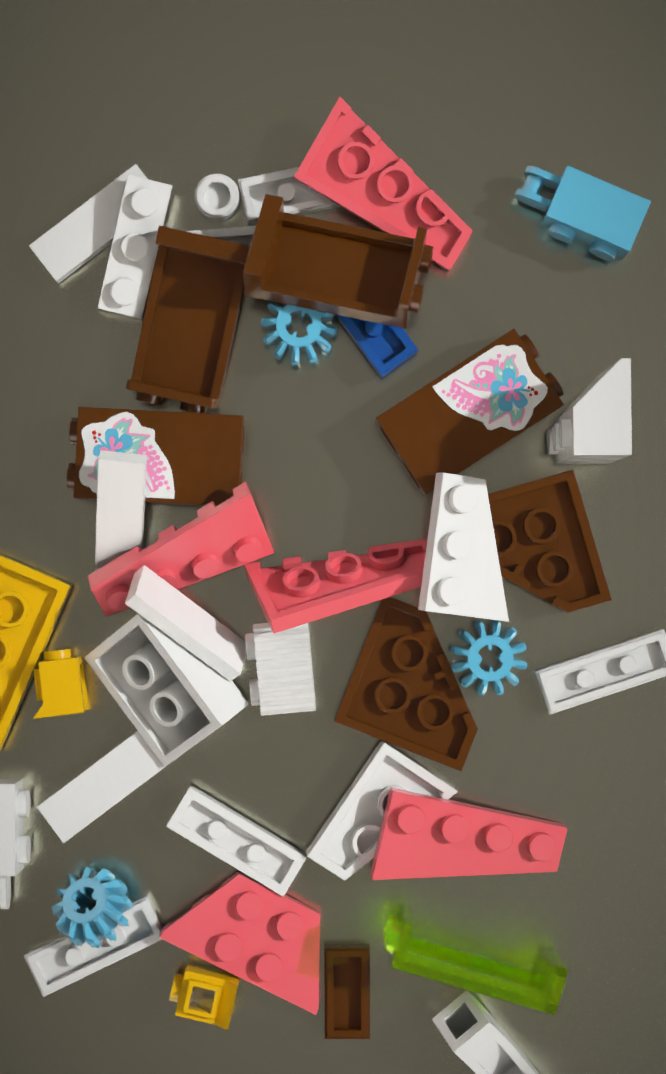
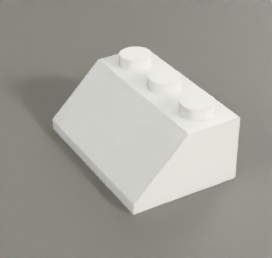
(597, 423)
(164, 688)

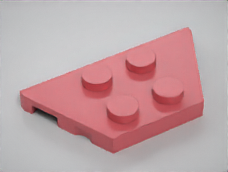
(256, 938)

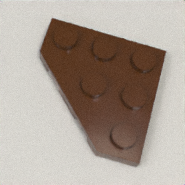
(548, 542)
(407, 689)

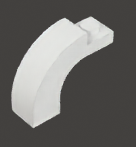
(480, 1038)

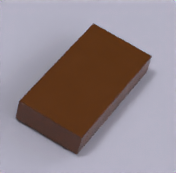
(347, 991)

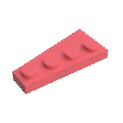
(370, 181)
(207, 546)
(322, 588)
(452, 838)

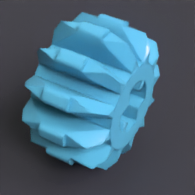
(292, 342)
(503, 655)
(91, 925)

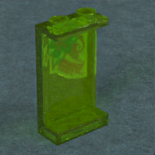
(531, 988)

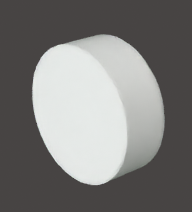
(217, 197)

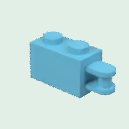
(586, 210)

